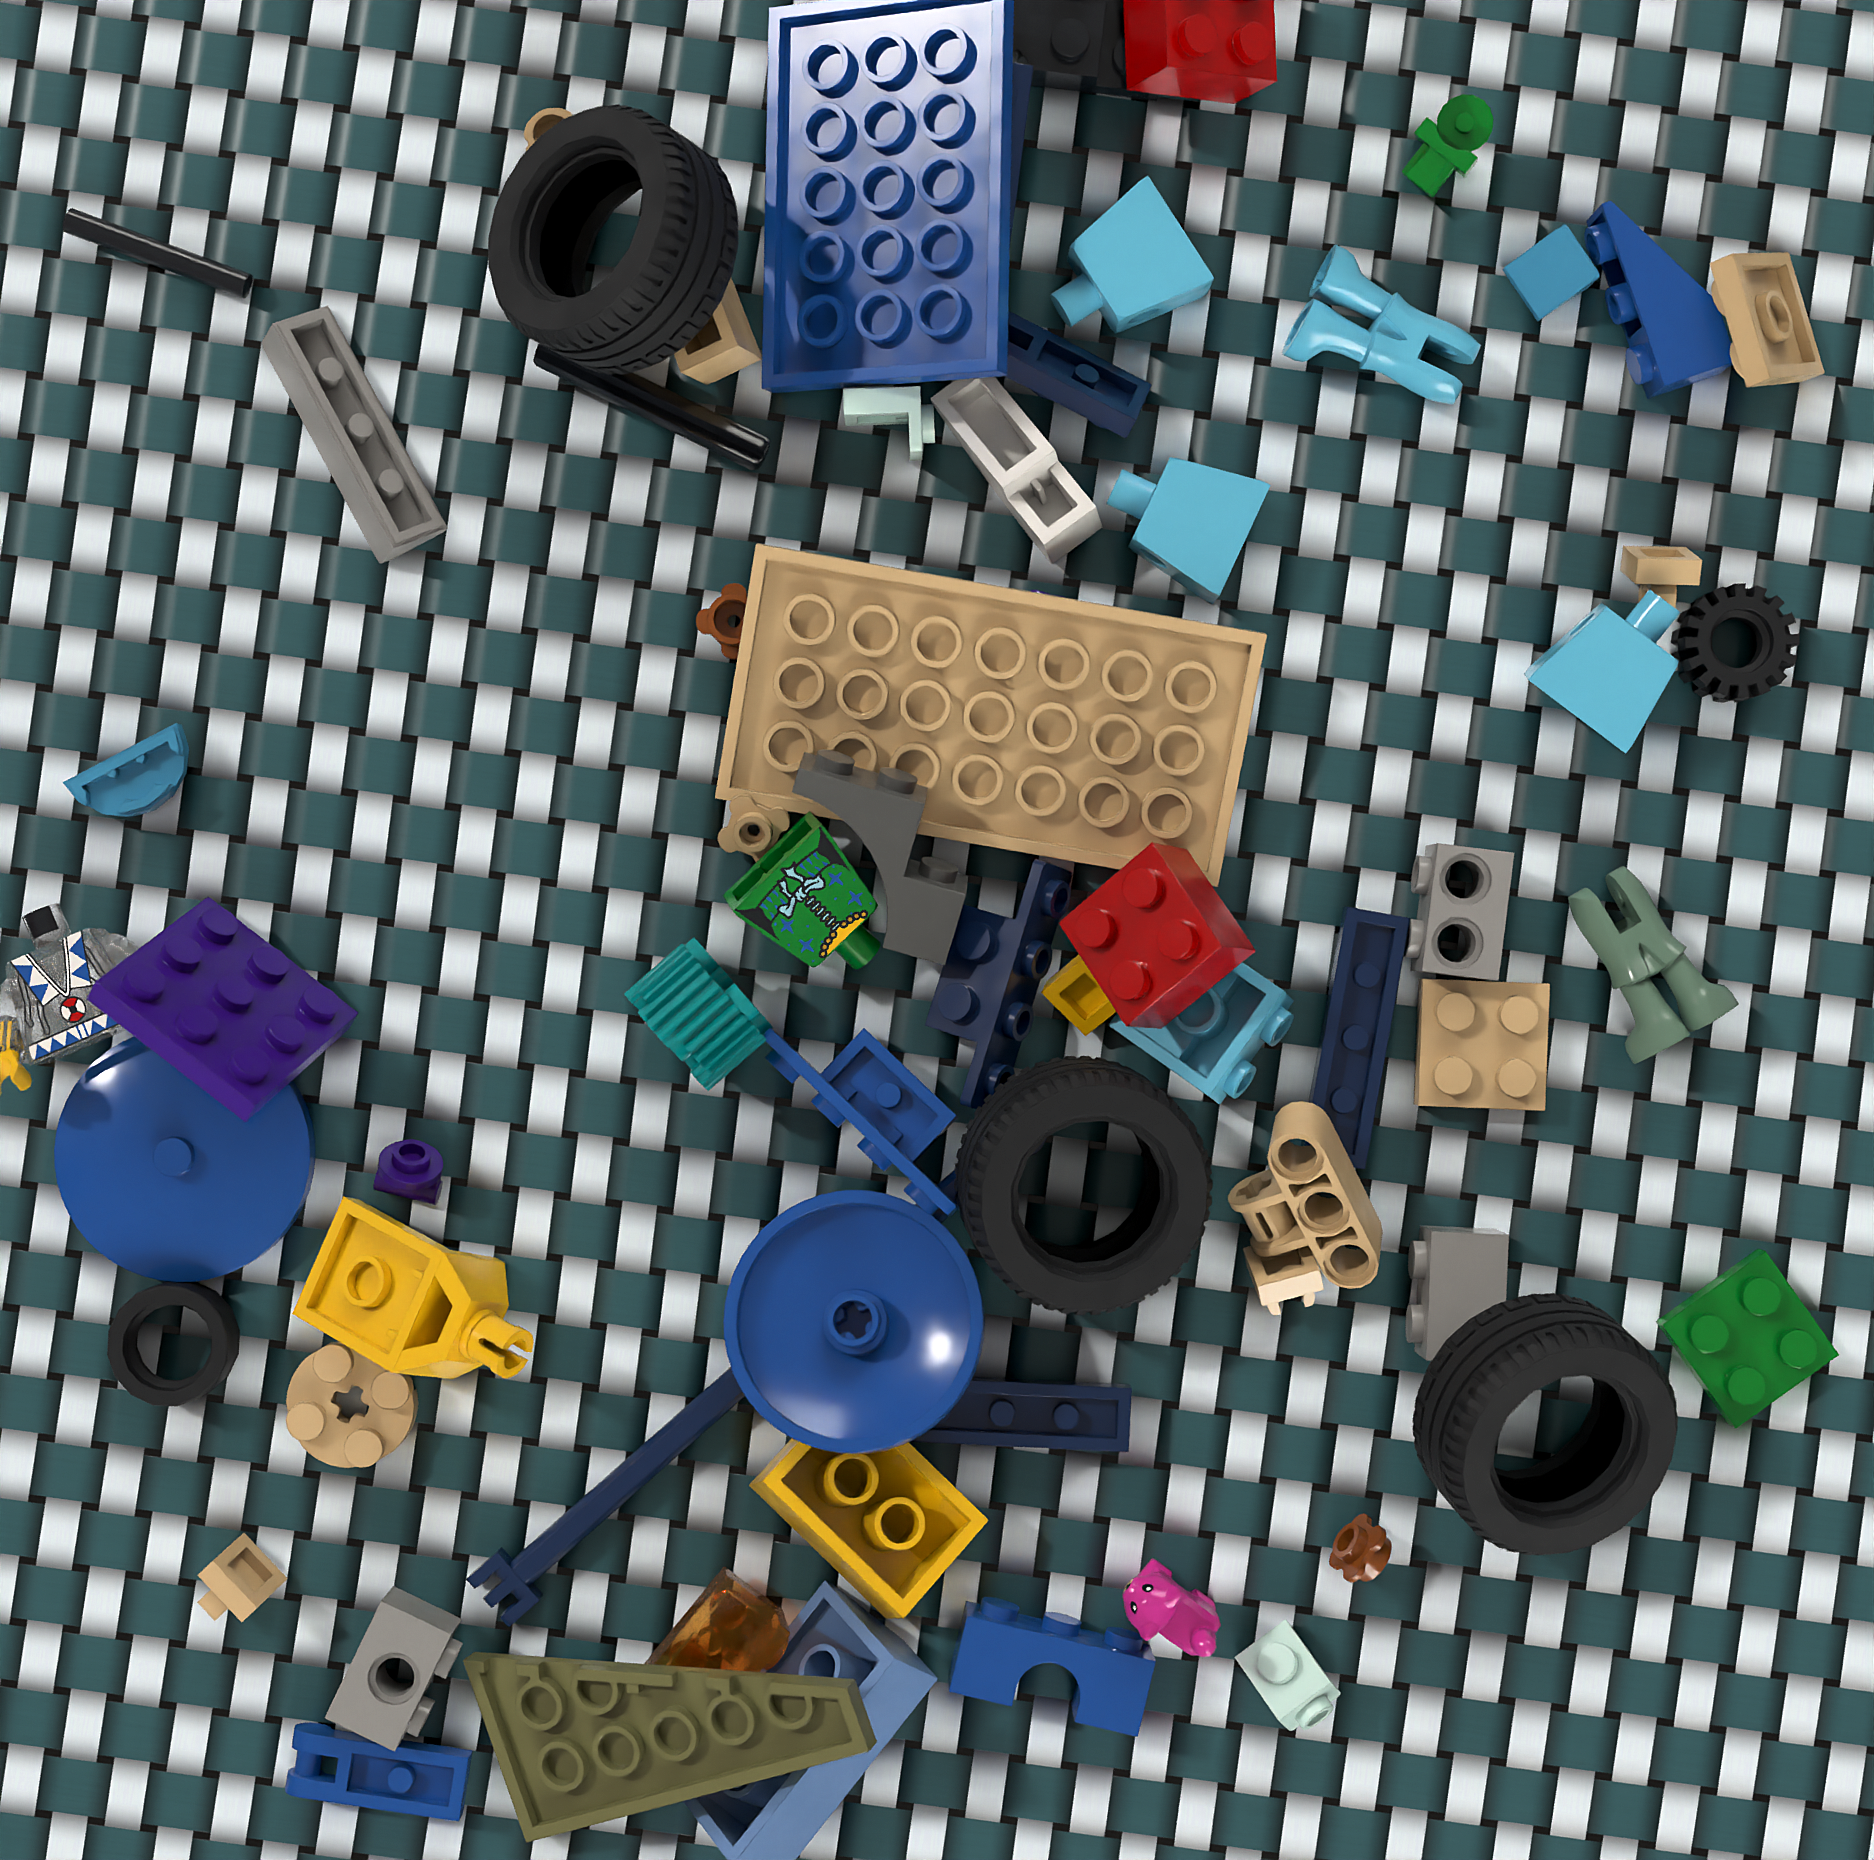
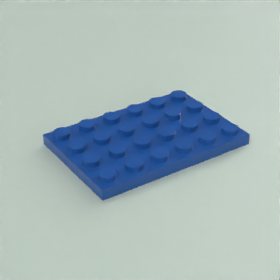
(887, 192)

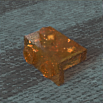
(726, 1630)

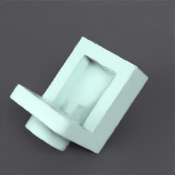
(892, 406)
(1289, 1678)

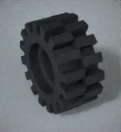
(1771, 634)

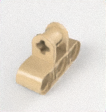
(1289, 1215)

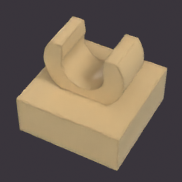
(1661, 569)
(1284, 1277)
(239, 1580)

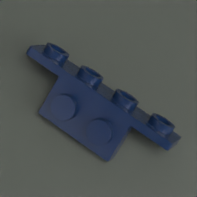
(995, 976)

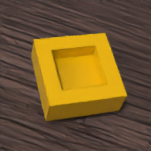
(1078, 996)

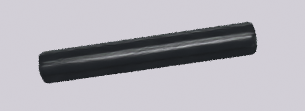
(663, 409)

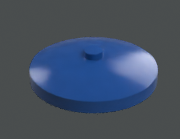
(173, 1175)
(854, 1322)

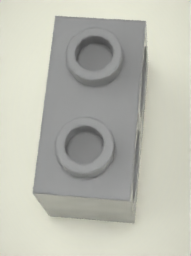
(1477, 915)

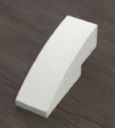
(1018, 464)

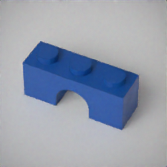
(1001, 1645)

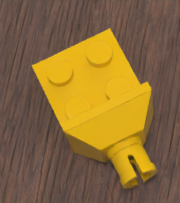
(410, 1299)

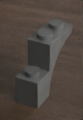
(885, 814)

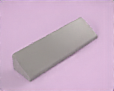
(352, 433)

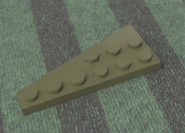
(631, 1737)

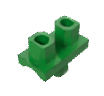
(1460, 129)

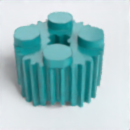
(699, 1013)

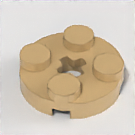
(317, 1417)

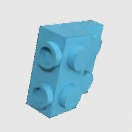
(1219, 1033)

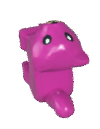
(1161, 1605)

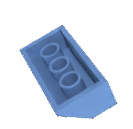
(785, 1812)

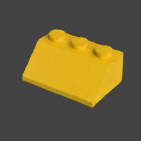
(873, 1517)

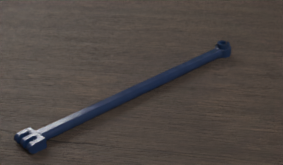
(615, 1489)

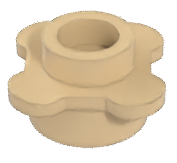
(745, 813)

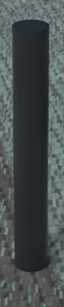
(157, 253)

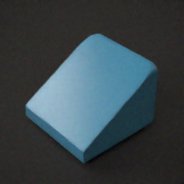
(1551, 272)

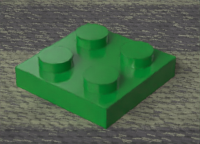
(1747, 1338)

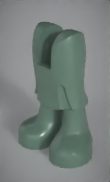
(1638, 950)

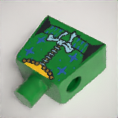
(808, 898)

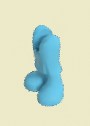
(1393, 339)

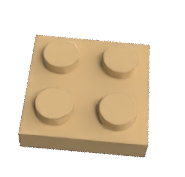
(1765, 318)
(1481, 1044)

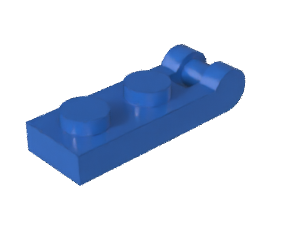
(411, 1780)

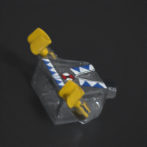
(47, 990)

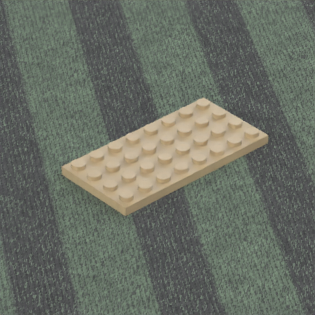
(1015, 707)

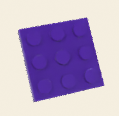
(223, 1007)

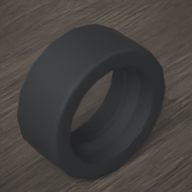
(138, 1378)

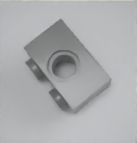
(368, 1697)

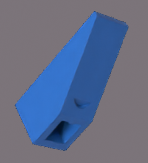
(1665, 314)

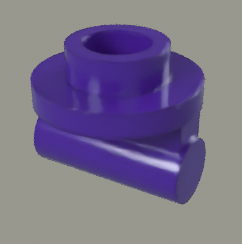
(410, 1171)

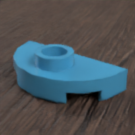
(137, 777)

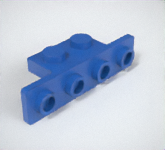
(882, 1102)

